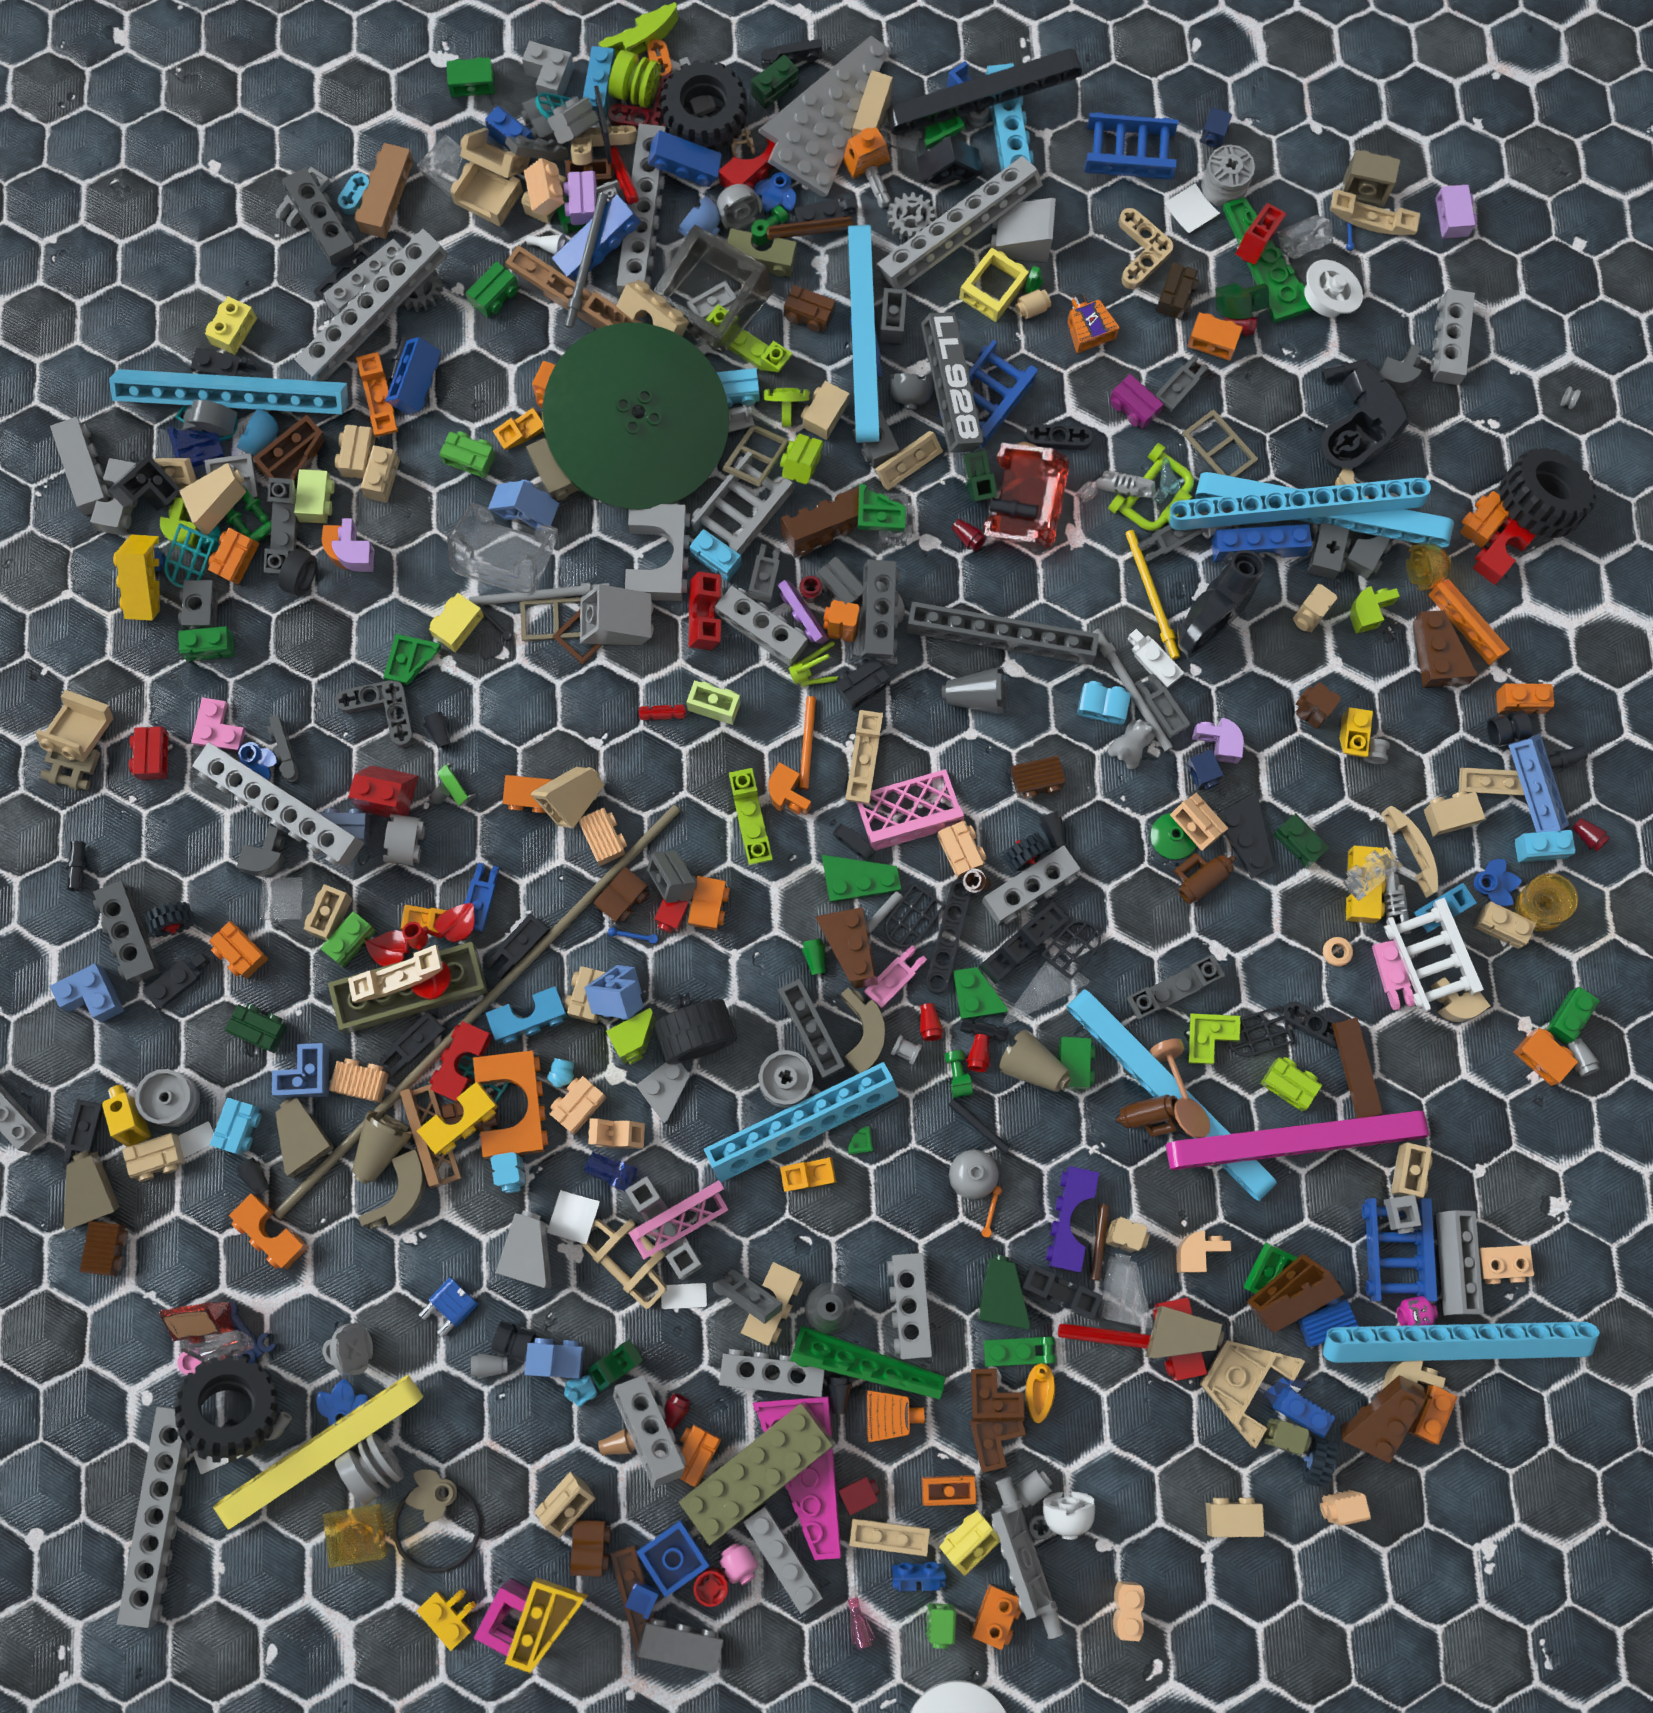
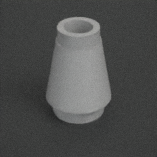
(1587, 1062)
(487, 1365)

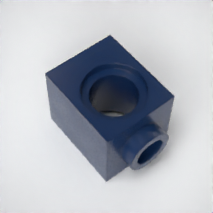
(1215, 127)
(1204, 770)

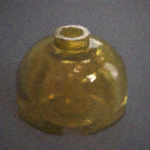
(1427, 565)

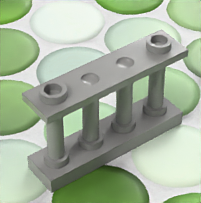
(751, 525)

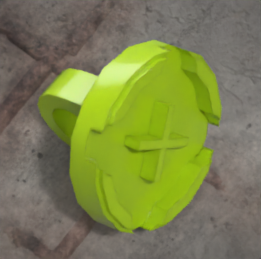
(787, 396)

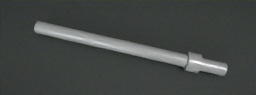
(539, 594)
(1108, 651)

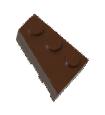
(291, 451)
(1386, 1419)

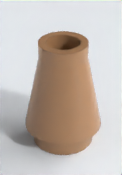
(617, 1444)

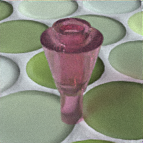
(860, 1630)

